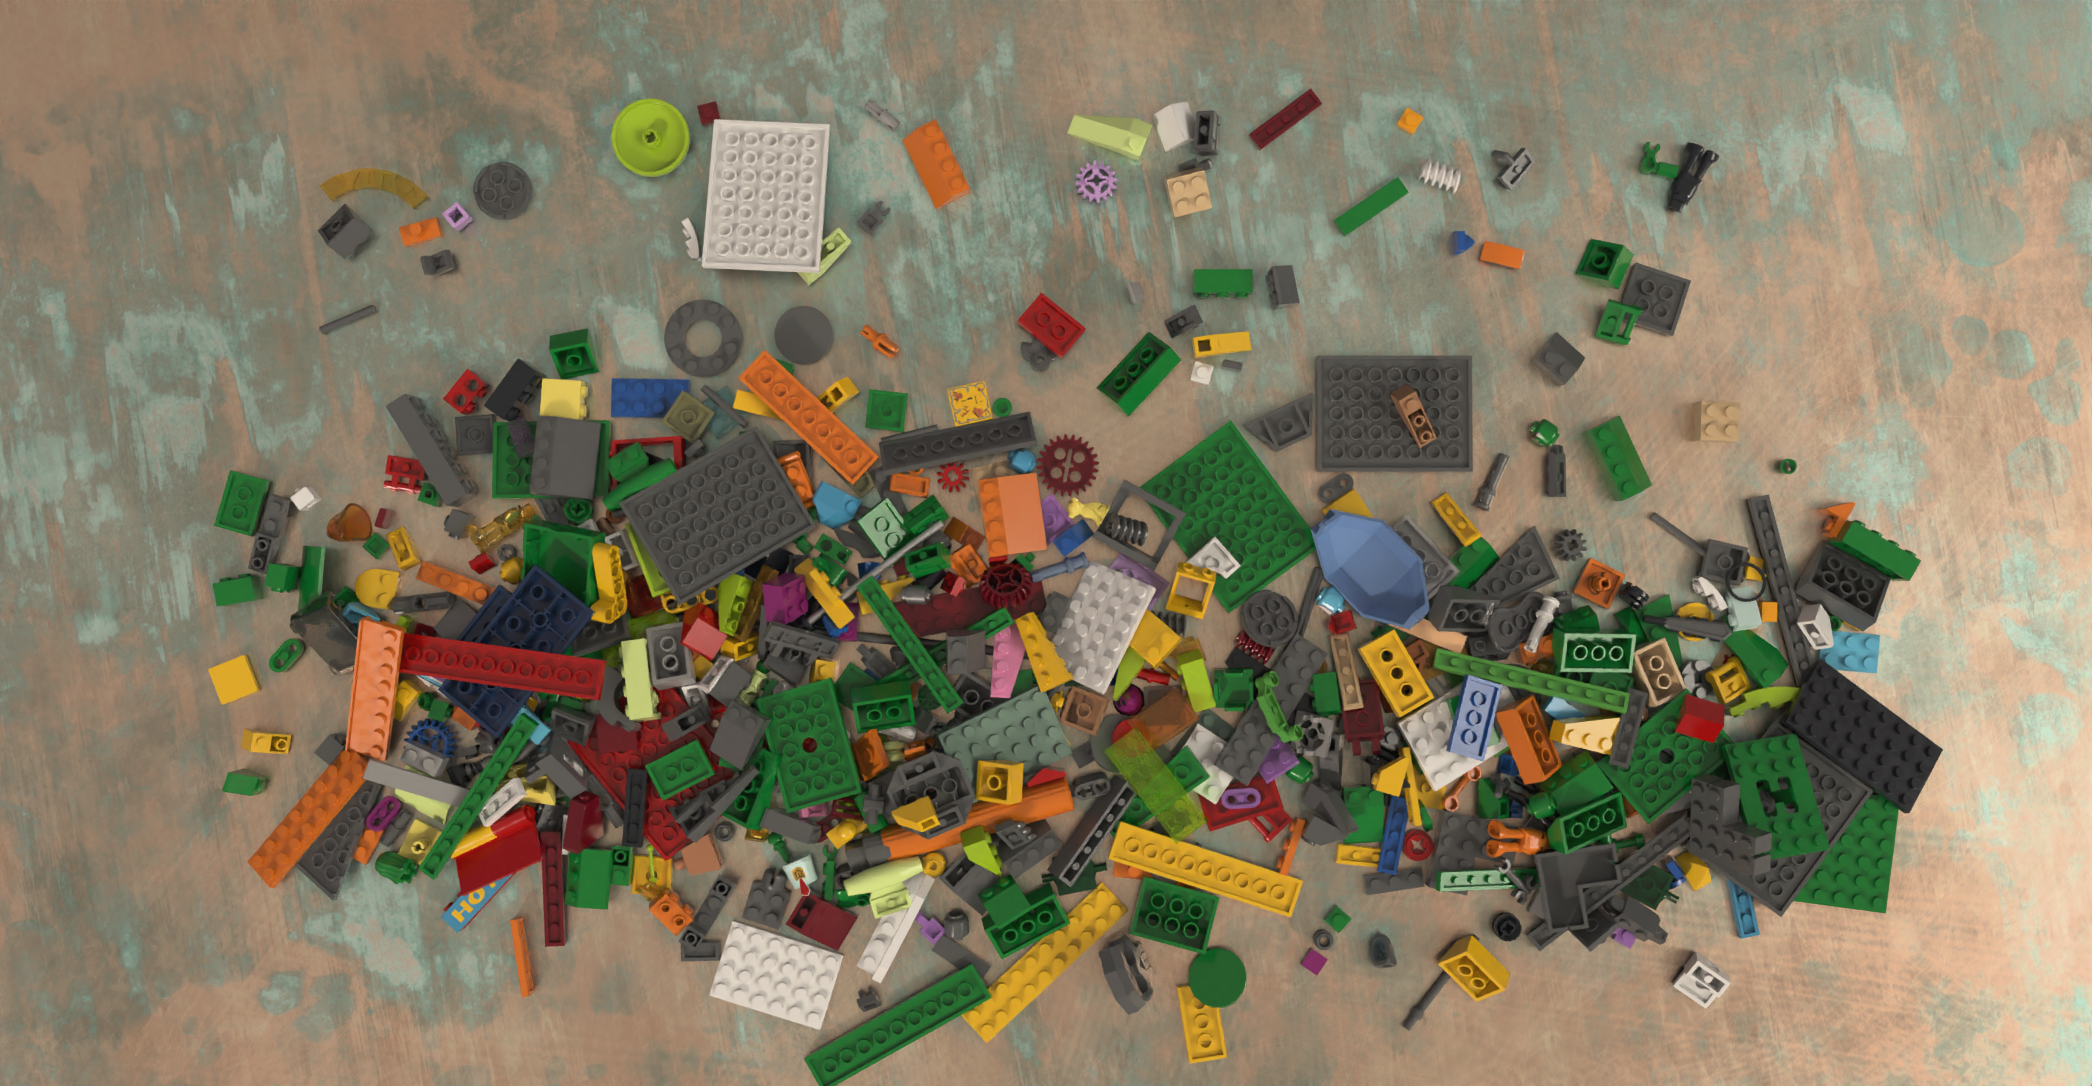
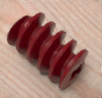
(1255, 648)

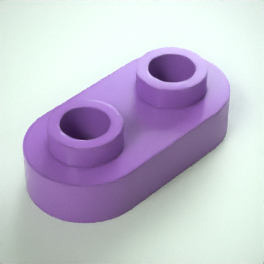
(1241, 798)

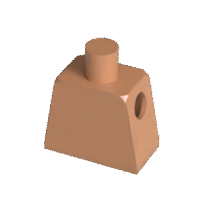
(700, 856)

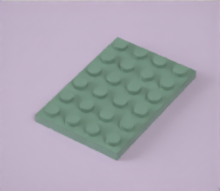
(1013, 730)

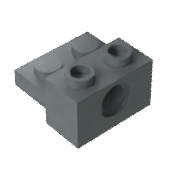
(1480, 646)

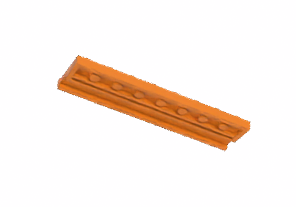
(374, 688)

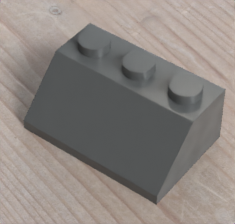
(1027, 855)

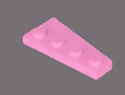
(1006, 661)

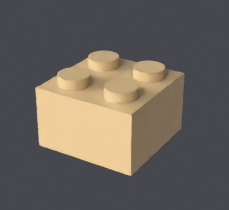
(1187, 191)
(1716, 421)

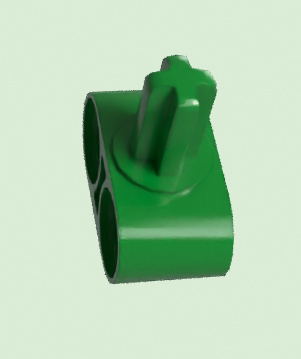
(832, 569)

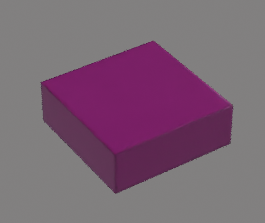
(1314, 961)

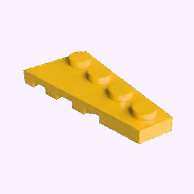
(1045, 662)

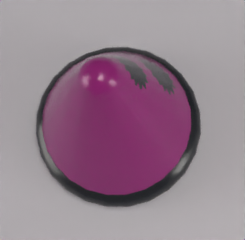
(1130, 702)

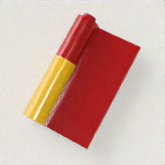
(497, 850)

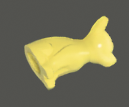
(1094, 510)

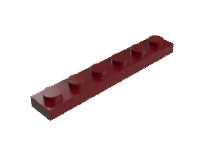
(553, 888)

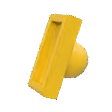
(845, 831)

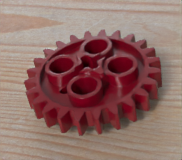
(1050, 462)

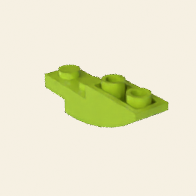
(1771, 697)

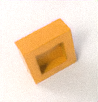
(1409, 121)

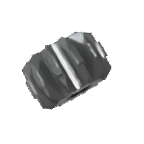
(1570, 553)

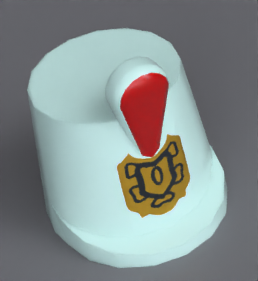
(801, 873)

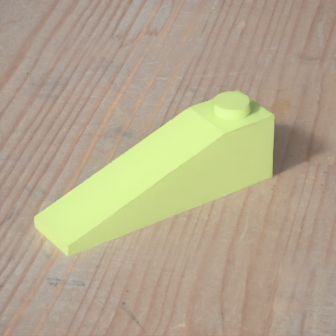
(1116, 134)

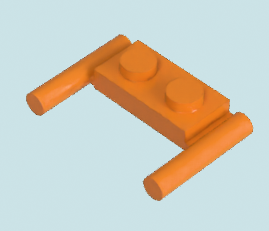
(798, 477)

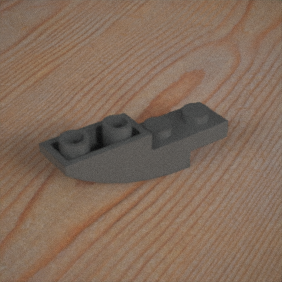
(271, 534)

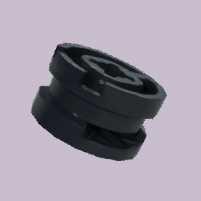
(1633, 596)
(1506, 926)

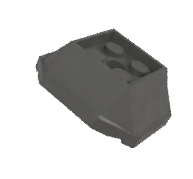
(944, 775)

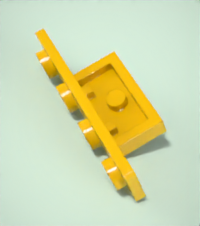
(825, 594)

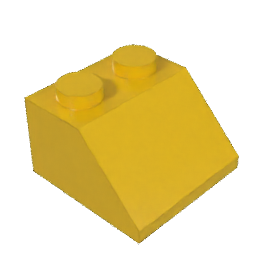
(999, 781)

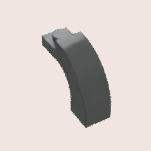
(609, 702)

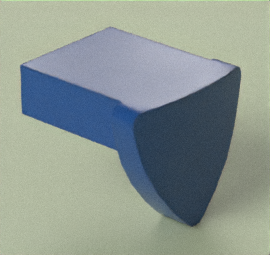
(1461, 242)
(1679, 876)

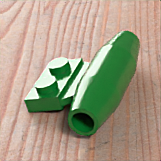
(634, 474)

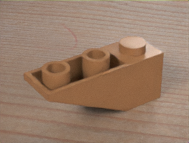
(1413, 414)

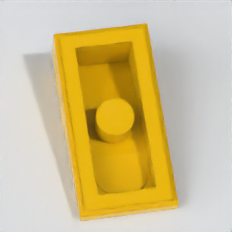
(403, 549)

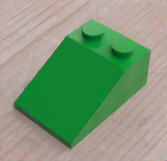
(1367, 810)

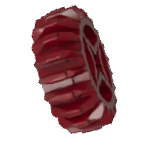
(1007, 591)

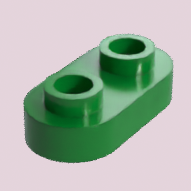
(286, 654)

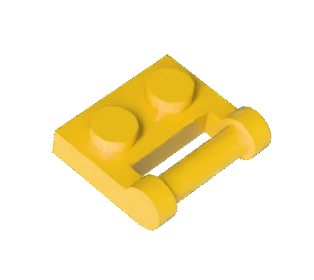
(1732, 685)

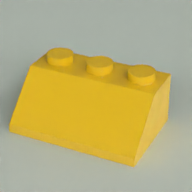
(1475, 969)

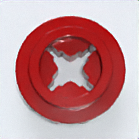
(1426, 843)

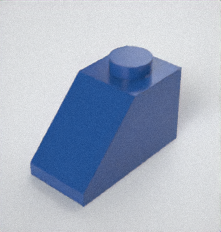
(1073, 537)

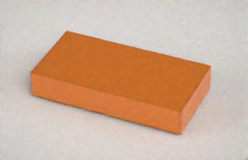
(909, 485)

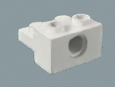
(1702, 980)

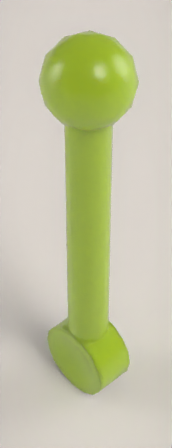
(649, 847)

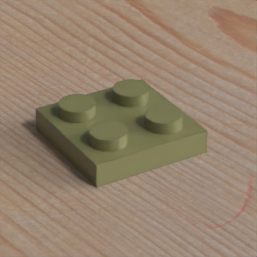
(688, 417)

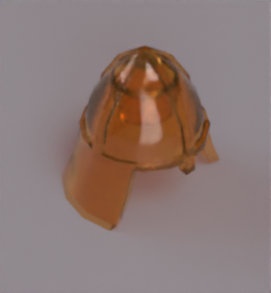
(350, 525)

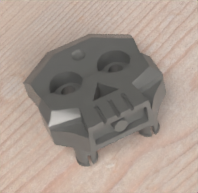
(1127, 973)

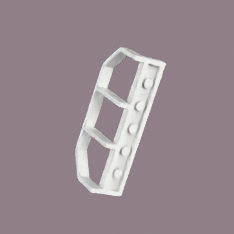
(888, 926)

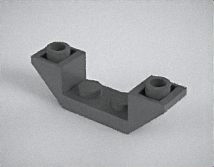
(707, 913)

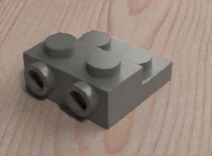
(1719, 560)

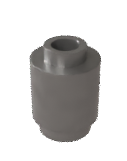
(916, 594)

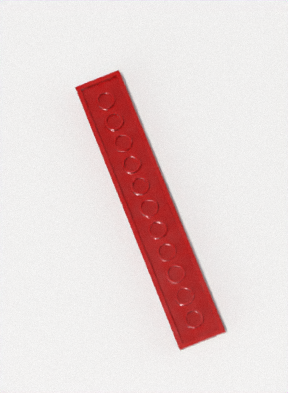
(502, 666)

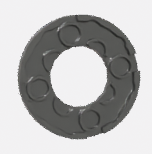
(730, 343)

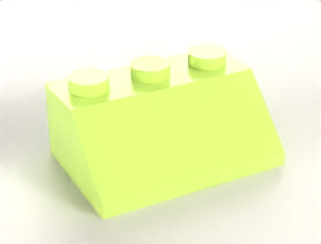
(432, 808)

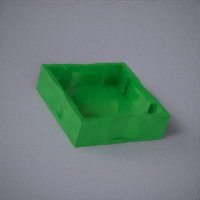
(563, 553)

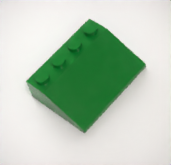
(1174, 915)

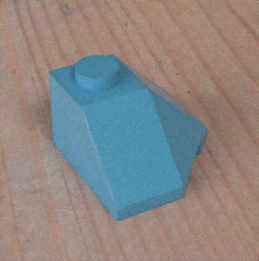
(834, 505)

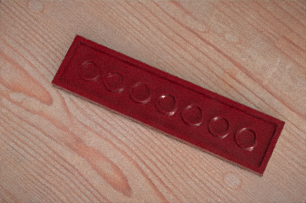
(956, 613)

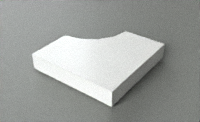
(1216, 558)

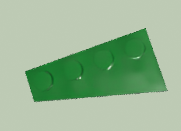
(1660, 608)

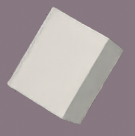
(1175, 125)

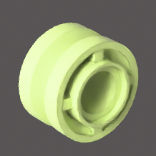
(894, 750)

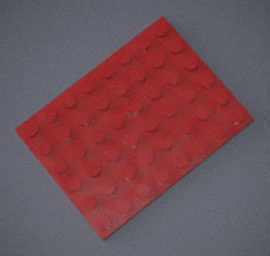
(612, 767)

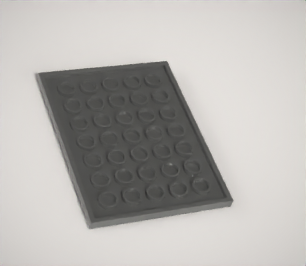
(1365, 431)
(717, 515)
(1838, 801)

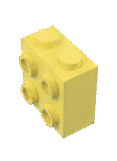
(563, 398)

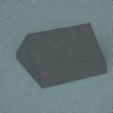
(571, 724)

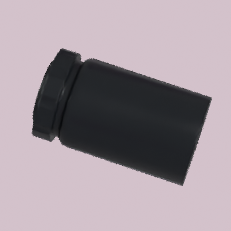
(930, 580)

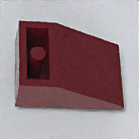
(821, 920)

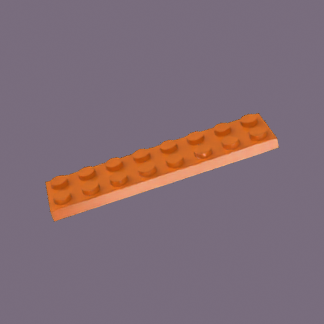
(808, 417)
(309, 817)

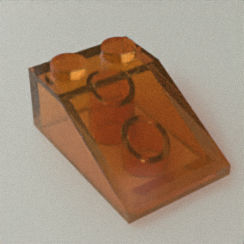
(1164, 718)

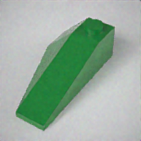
(1758, 657)
(756, 797)

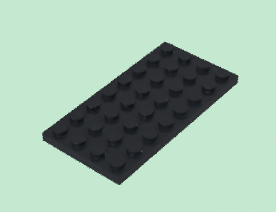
(1862, 736)

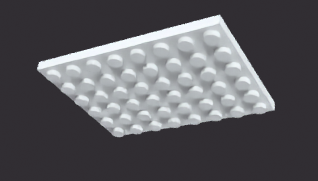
(766, 196)

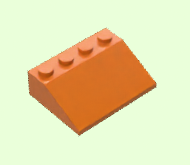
(1012, 514)

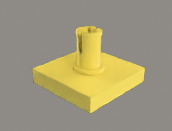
(419, 841)

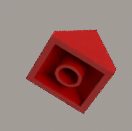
(1700, 718)

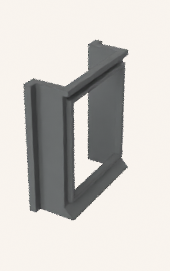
(1126, 548)

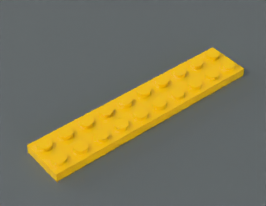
(1205, 869)
(1046, 961)

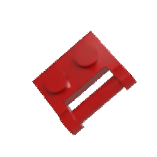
(1277, 819)

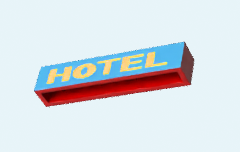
(467, 907)

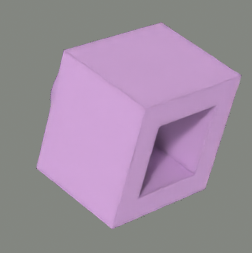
(452, 214)

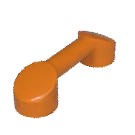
(1450, 801)

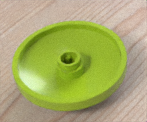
(650, 137)

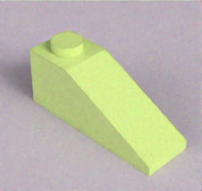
(832, 248)

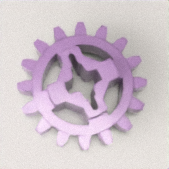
(1103, 181)

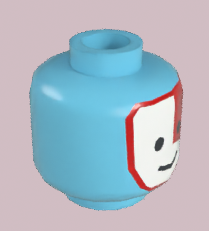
(1330, 600)

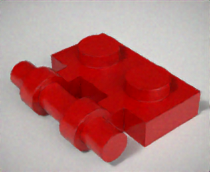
(407, 468)

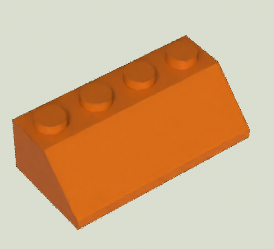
(936, 164)
(1528, 740)

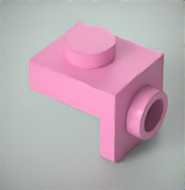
(814, 811)

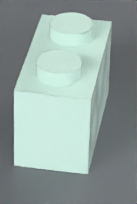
(1742, 614)

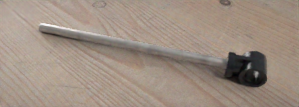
(806, 623)

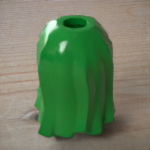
(396, 867)

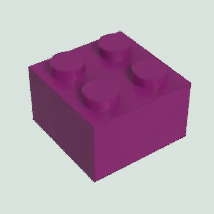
(785, 598)

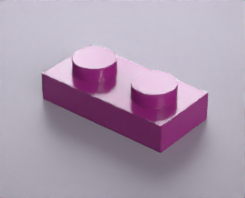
(851, 634)

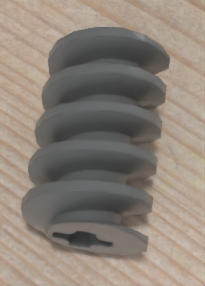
(1126, 528)
(1176, 624)

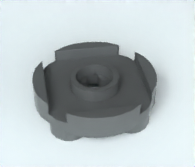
(1696, 667)

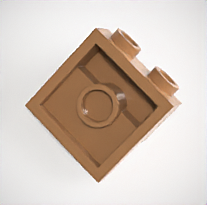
(1084, 710)

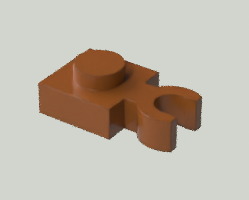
(1418, 654)

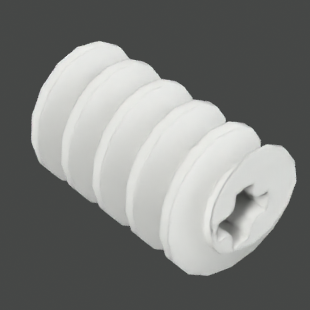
(1440, 175)

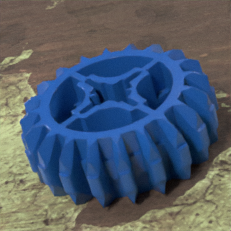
(418, 731)

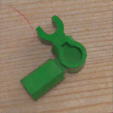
(1650, 165)

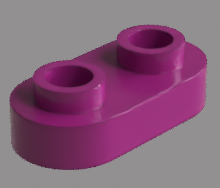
(383, 813)

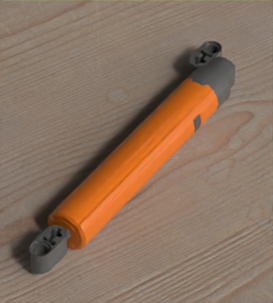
(1037, 804)

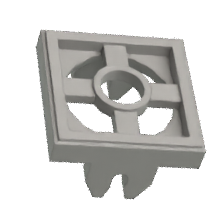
(1327, 724)

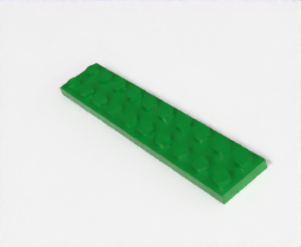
(898, 1027)

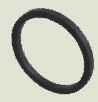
(1734, 595)

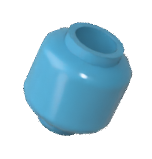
(1021, 460)

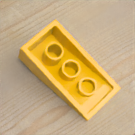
(1154, 640)

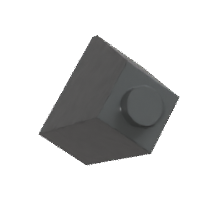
(790, 825)

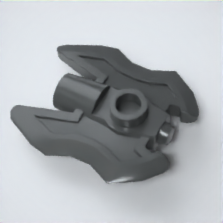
(857, 540)

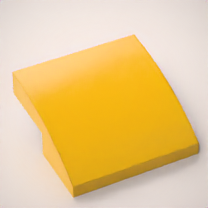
(1349, 503)

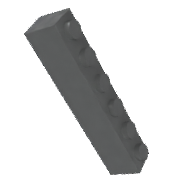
(1092, 831)

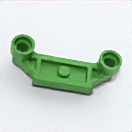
(1272, 710)

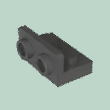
(549, 817)

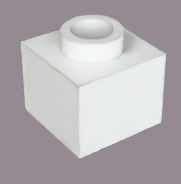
(305, 498)

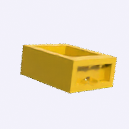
(1193, 607)

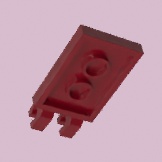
(1365, 722)

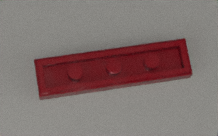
(1285, 119)

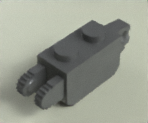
(1636, 919)

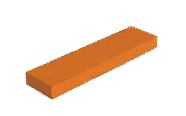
(522, 956)

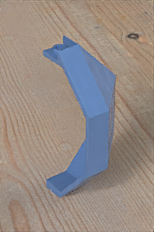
(1372, 568)

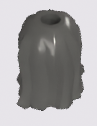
(486, 741)

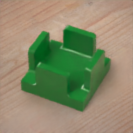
(1233, 688)

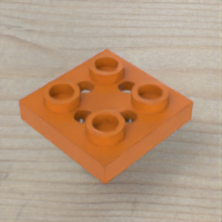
(1610, 579)

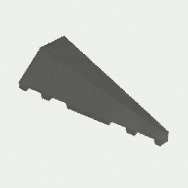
(701, 812)

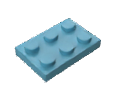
(1852, 652)

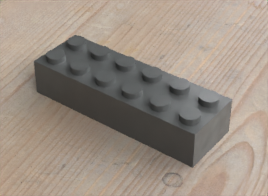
(432, 450)

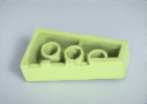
(638, 679)

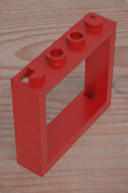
(679, 448)

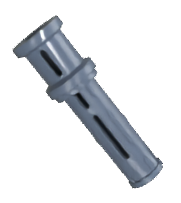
(1067, 565)

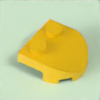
(377, 587)

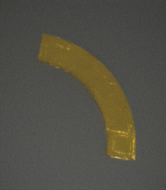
(374, 179)

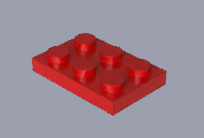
(1051, 325)

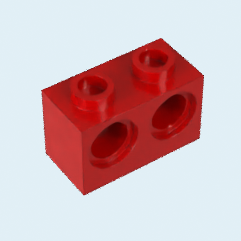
(463, 388)

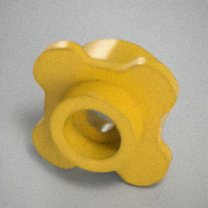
(1058, 701)

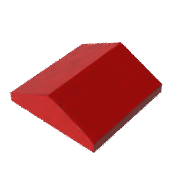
(1046, 774)

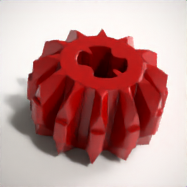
(948, 481)

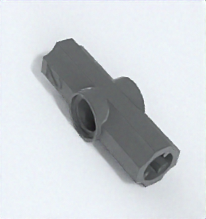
(412, 603)
(612, 810)

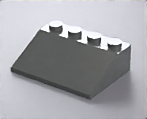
(565, 458)
(1843, 586)

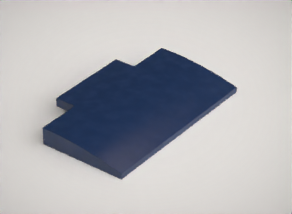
(534, 617)

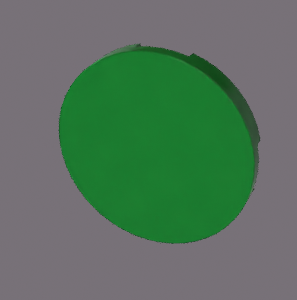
(1218, 978)

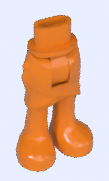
(1528, 840)

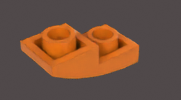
(1502, 255)

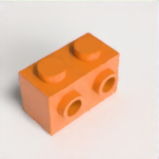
(1543, 650)
(671, 911)

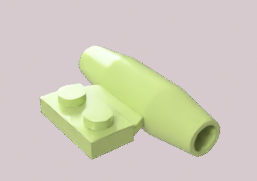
(885, 885)

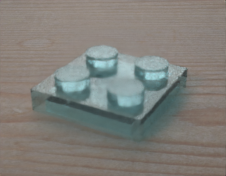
(721, 421)

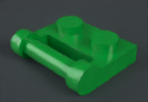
(1612, 320)

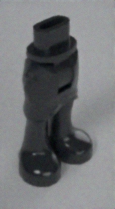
(1686, 185)

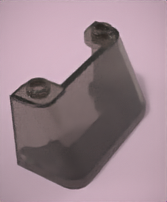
(327, 632)

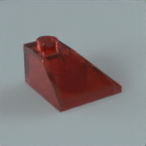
(640, 598)

